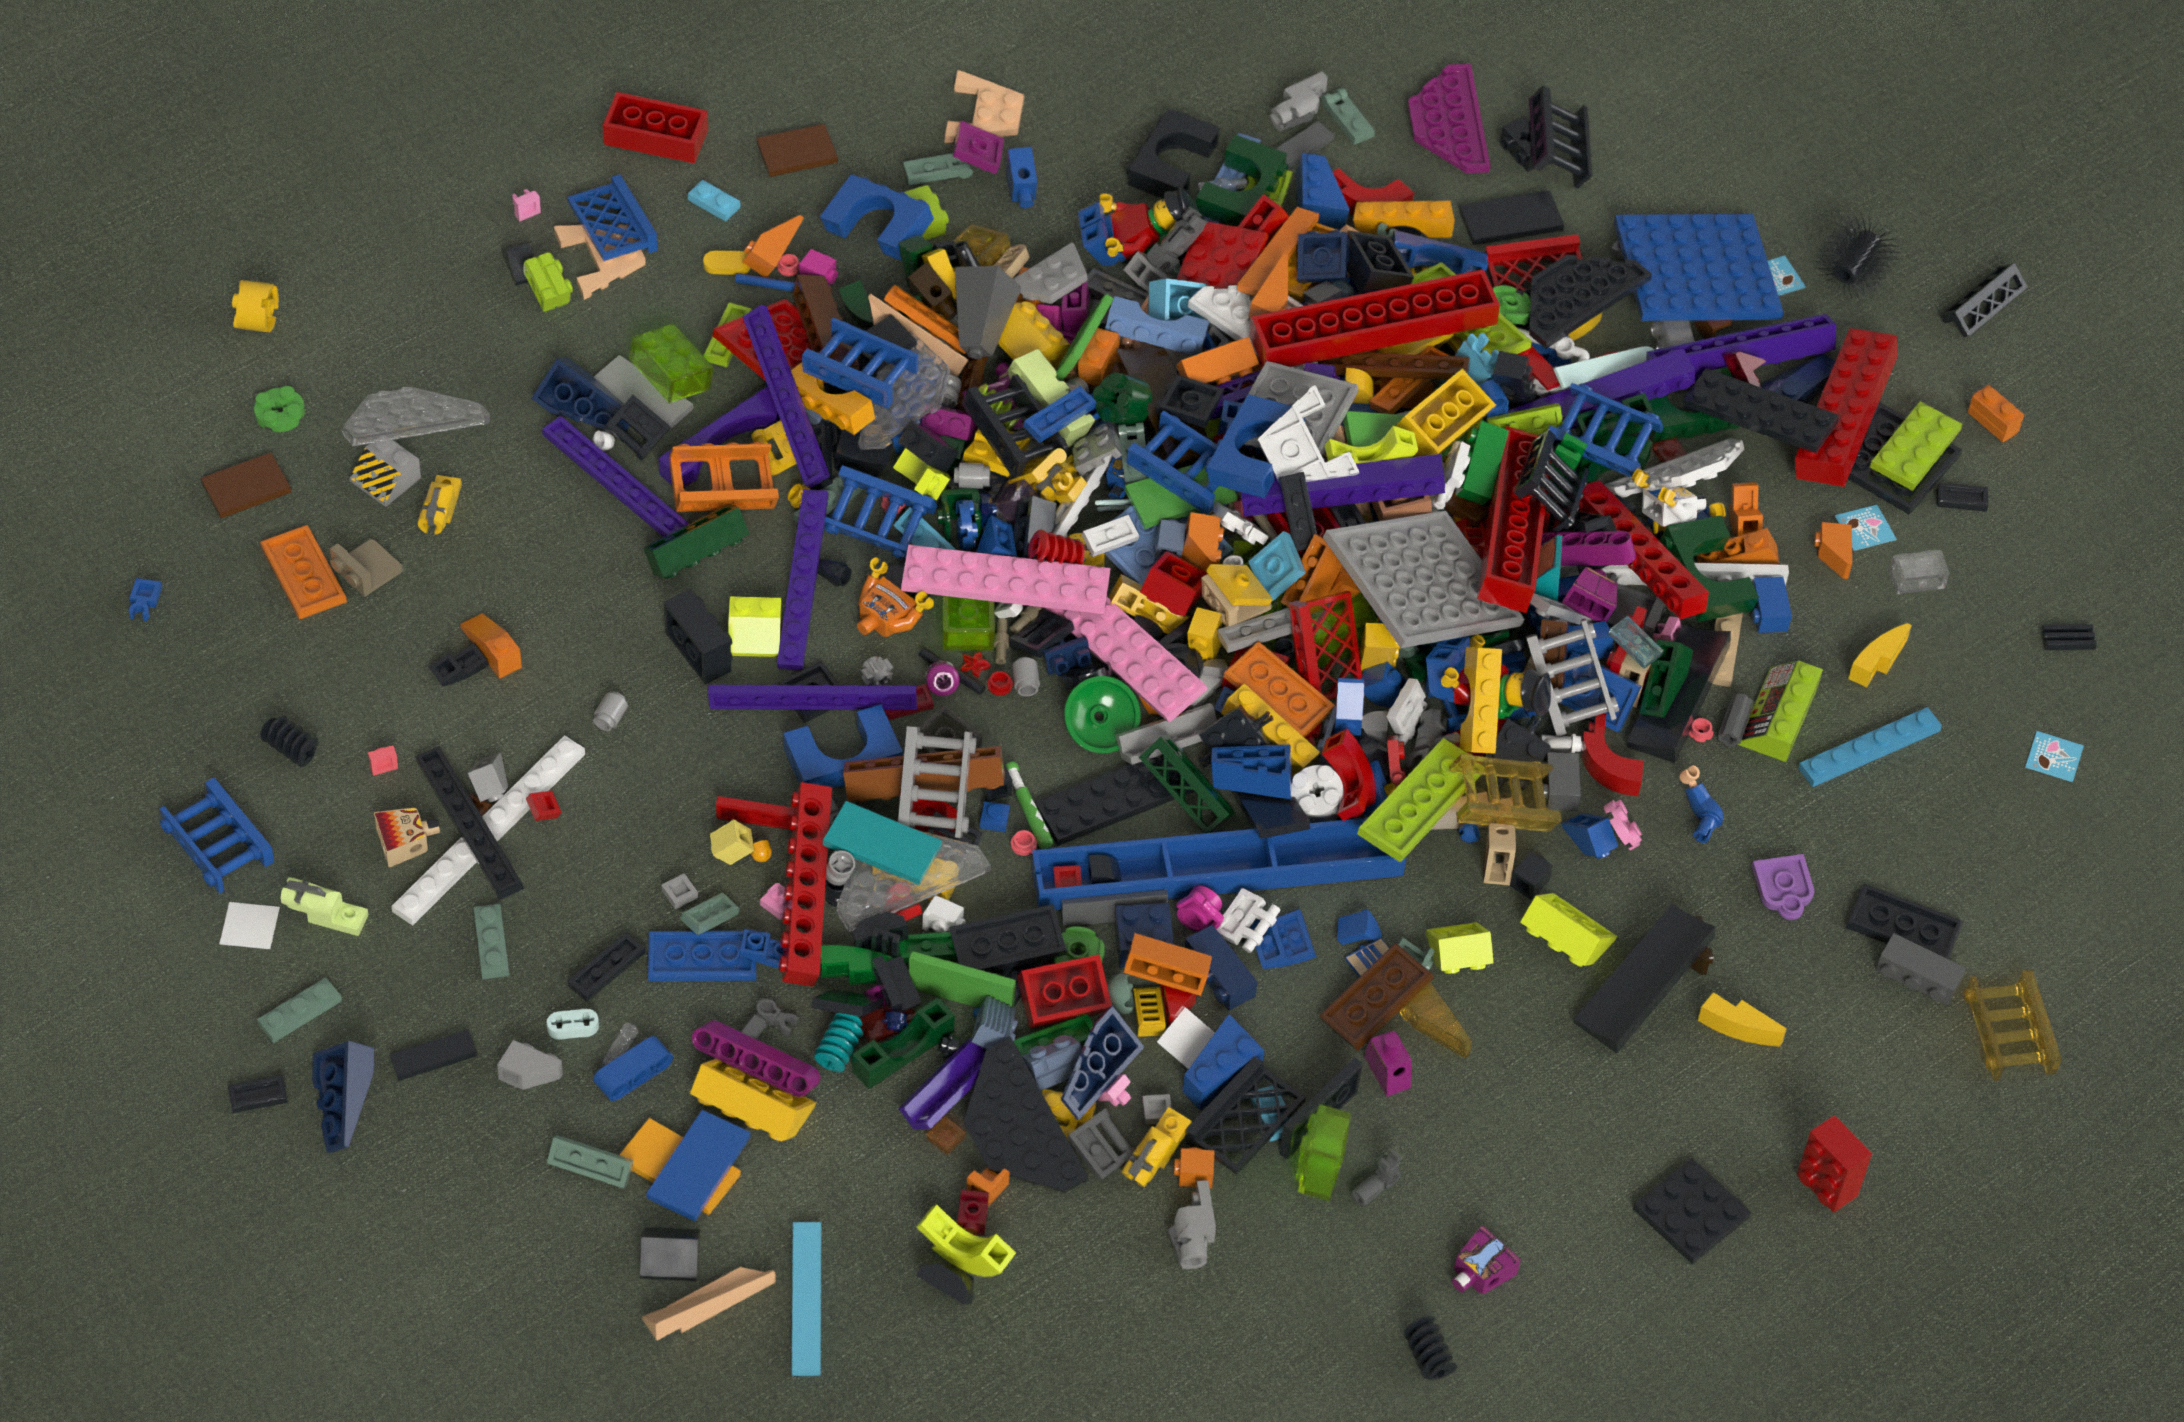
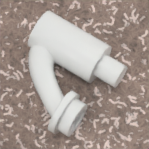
(1563, 744)

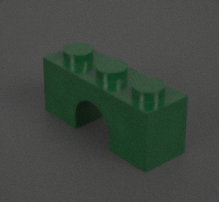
(1610, 420)

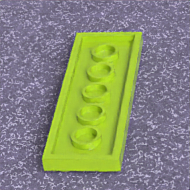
(1501, 337)
(1416, 803)

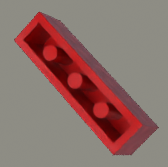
(1265, 217)

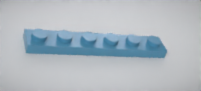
(1869, 747)

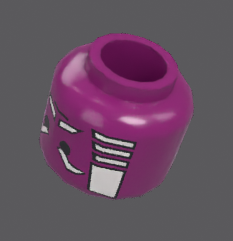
(946, 685)

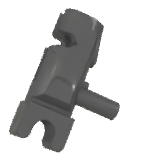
(1177, 240)
(1429, 734)

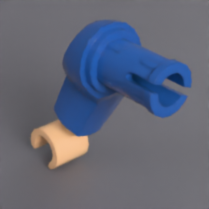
(1702, 805)

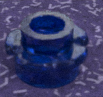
(895, 1021)

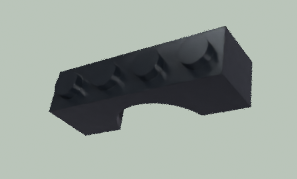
(1516, 378)

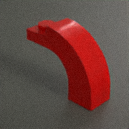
(1354, 193)
(1605, 766)
(1354, 771)

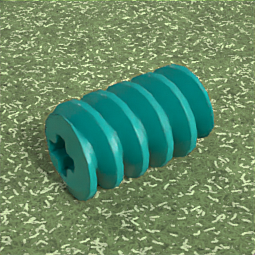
(839, 1042)

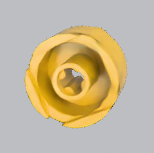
(255, 306)

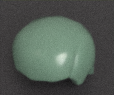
(1120, 993)

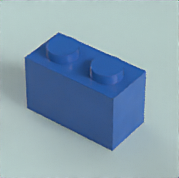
(1772, 609)

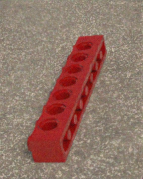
(1653, 561)
(795, 968)

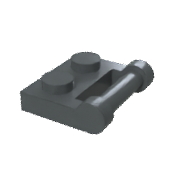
(1096, 1150)

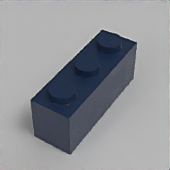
(1227, 974)

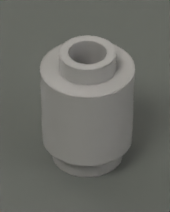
(972, 475)
(1026, 676)
(610, 711)

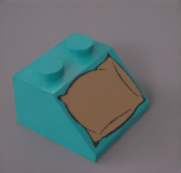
(1549, 568)

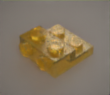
(985, 243)

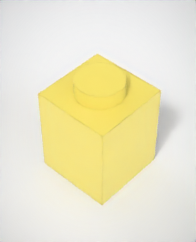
(731, 842)

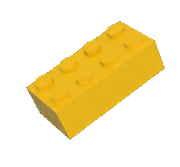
(1447, 414)

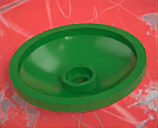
(1113, 701)

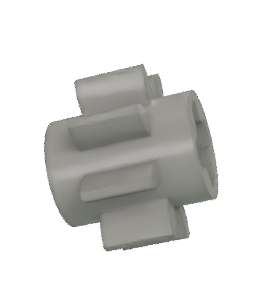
(877, 671)

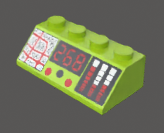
(1781, 709)

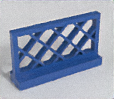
(630, 214)

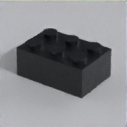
(1376, 263)
(698, 636)

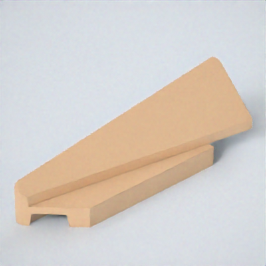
(953, 359)
(707, 1301)

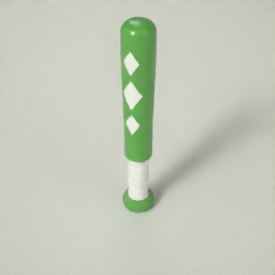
(1029, 808)

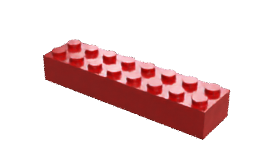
(1854, 395)

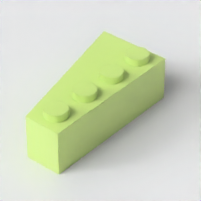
(1046, 389)

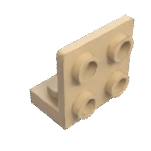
(1230, 613)

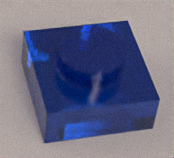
(987, 508)

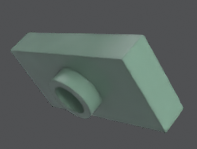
(710, 913)

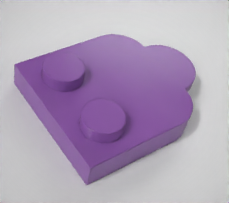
(1784, 884)

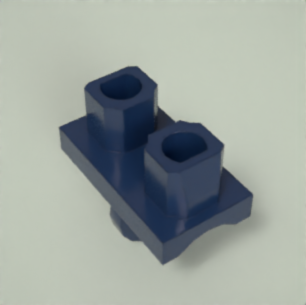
(1067, 655)

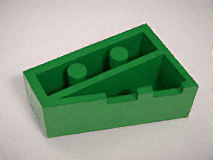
(1485, 455)

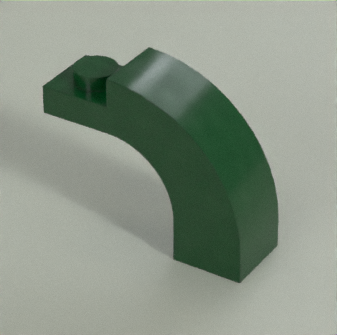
(858, 304)
(1622, 448)

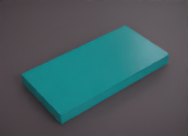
(882, 842)

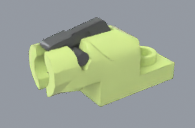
(323, 906)

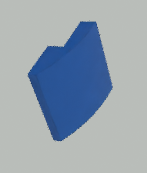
(1285, 942)

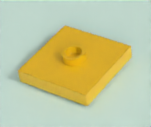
(1239, 585)

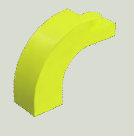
(1395, 445)
(928, 479)
(968, 1252)

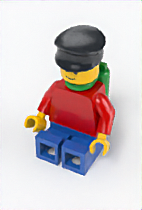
(1130, 225)
(1449, 681)

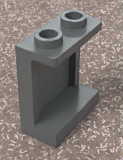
(1627, 602)

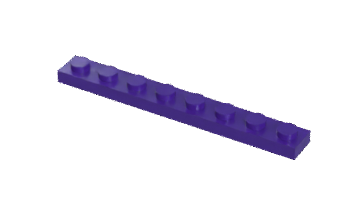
(786, 396)
(613, 477)
(802, 580)
(812, 697)

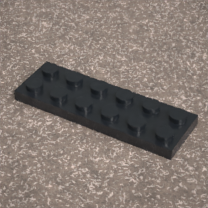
(1761, 410)
(1105, 800)

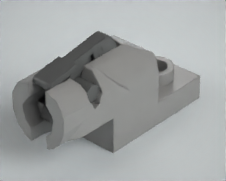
(1299, 102)
(1194, 1229)

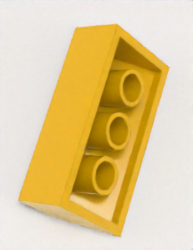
(751, 1100)

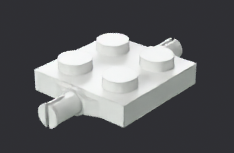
(1453, 469)
(1233, 520)

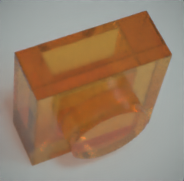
(946, 1135)

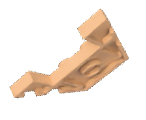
(996, 108)
(608, 269)

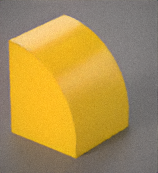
(1364, 383)

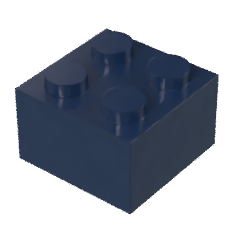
(1142, 919)

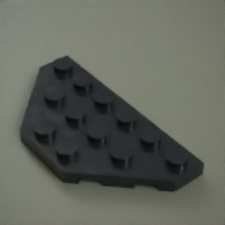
(1578, 291)
(1016, 1125)

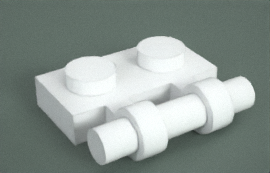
(1407, 710)
(1240, 917)

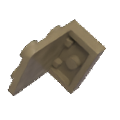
(365, 566)

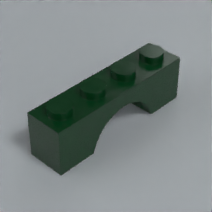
(880, 1060)

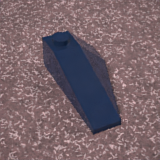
(1803, 380)
(577, 395)
(1103, 1058)
(342, 1082)

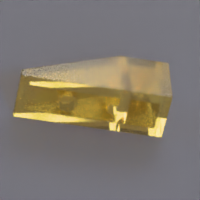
(1435, 1020)

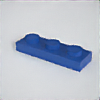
(1059, 414)

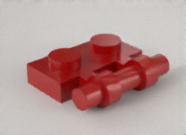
(1395, 753)

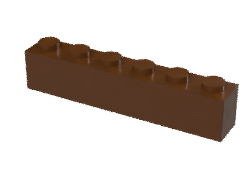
(816, 311)

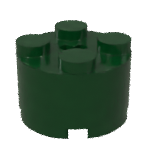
(1122, 399)

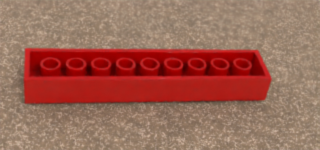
(1375, 320)
(1512, 532)

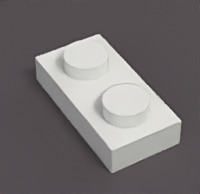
(1110, 535)

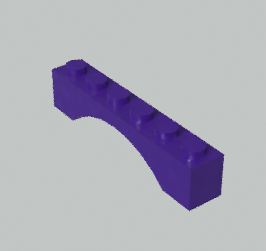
(749, 415)

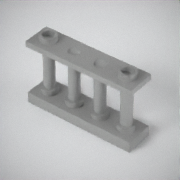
(1540, 646)
(914, 766)

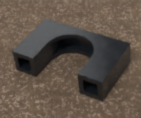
(1172, 131)

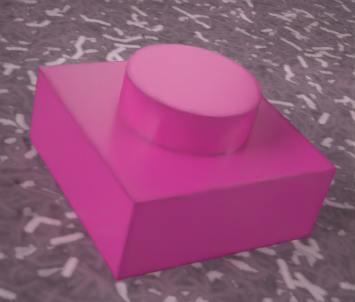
(1053, 314)

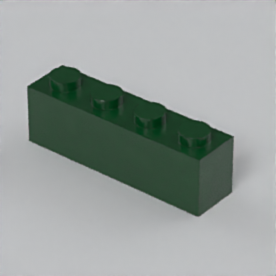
(696, 541)

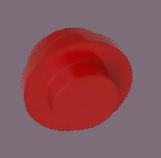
(1000, 683)

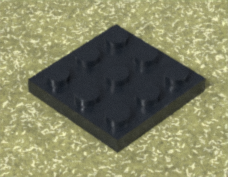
(1691, 1211)

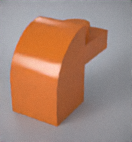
(1744, 509)

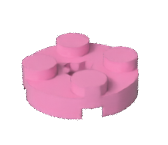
(1627, 831)

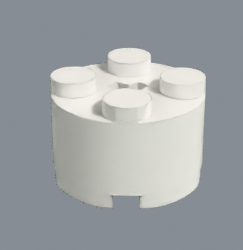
(1318, 780)

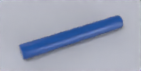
(764, 282)

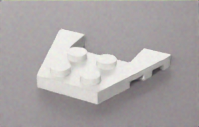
(1293, 450)

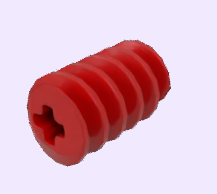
(1055, 548)

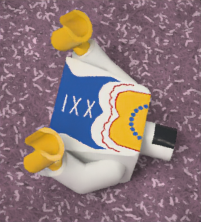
(1668, 504)

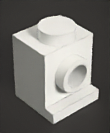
(942, 915)

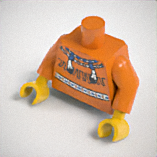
(886, 606)

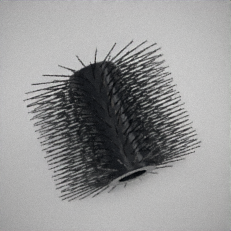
(1857, 257)

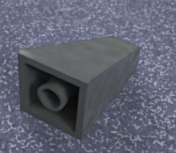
(983, 307)

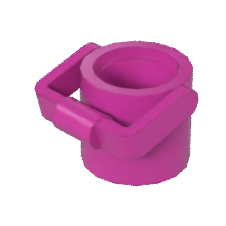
(1200, 909)

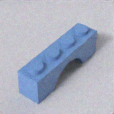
(1181, 335)

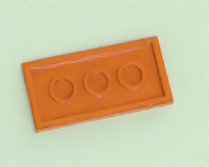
(303, 572)
(1280, 688)

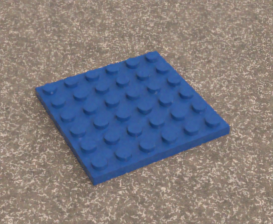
(1700, 267)

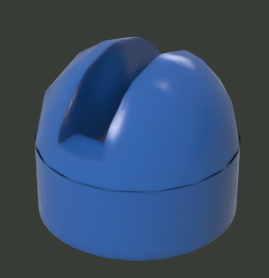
(1469, 832)

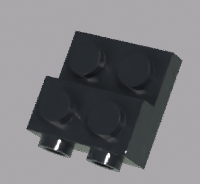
(1190, 401)

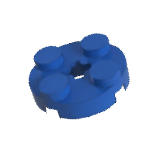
(965, 526)

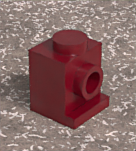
(973, 1212)

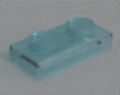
(1635, 642)

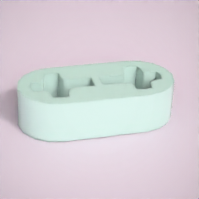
(572, 1024)

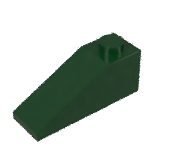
(1665, 678)

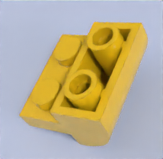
(982, 452)

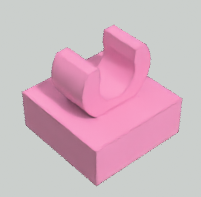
(526, 205)
(1669, 630)
(774, 900)
(1115, 1092)

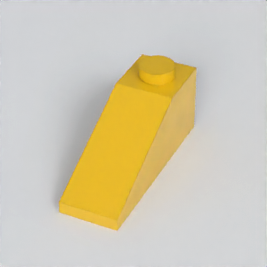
(1129, 599)

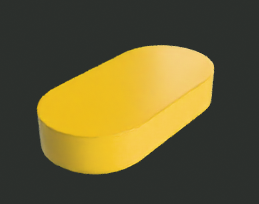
(725, 262)

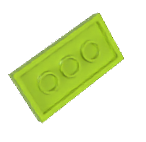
(1916, 445)

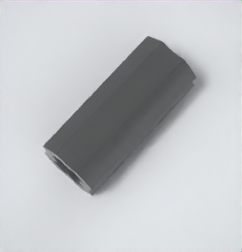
(1735, 720)

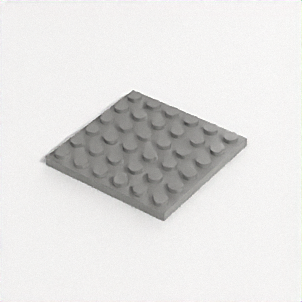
(1419, 578)

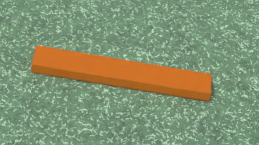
(1283, 242)

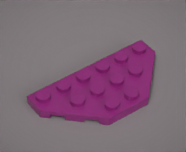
(1449, 120)

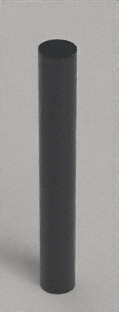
(964, 678)

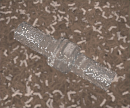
(1227, 183)

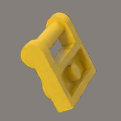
(778, 433)
(1037, 468)

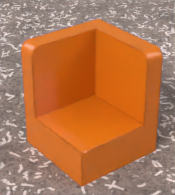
(988, 1182)

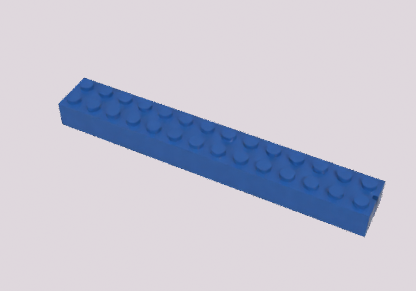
(1220, 862)

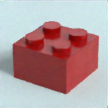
(1174, 584)

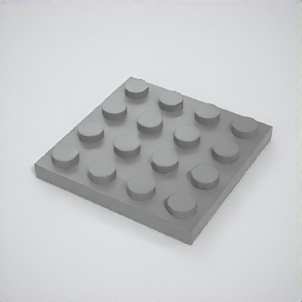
(1291, 384)

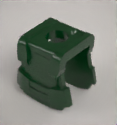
(948, 511)

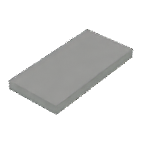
(625, 380)

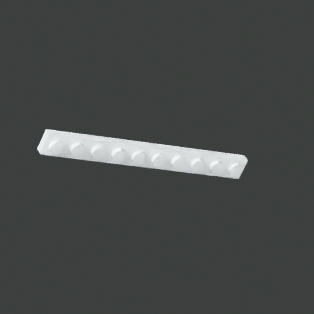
(1065, 517)
(1714, 571)
(499, 819)

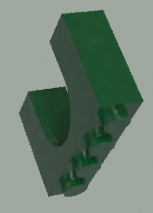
(1251, 158)
(1685, 424)
(1702, 537)

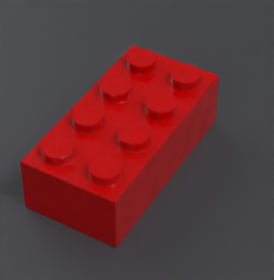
(655, 127)

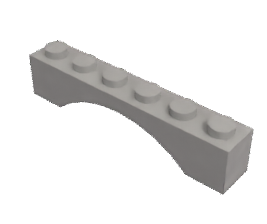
(1143, 272)

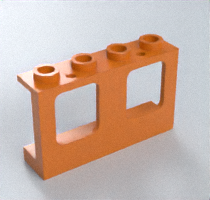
(722, 489)

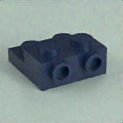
(1322, 256)

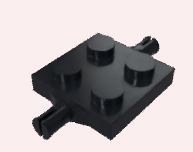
(1235, 730)
(1519, 744)

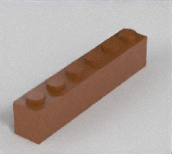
(883, 776)

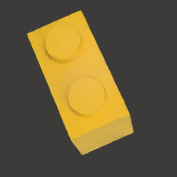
(1203, 633)

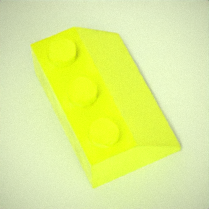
(1567, 929)

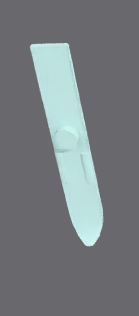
(1598, 367)

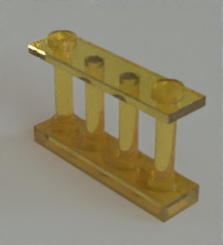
(1517, 815)
(2032, 1010)

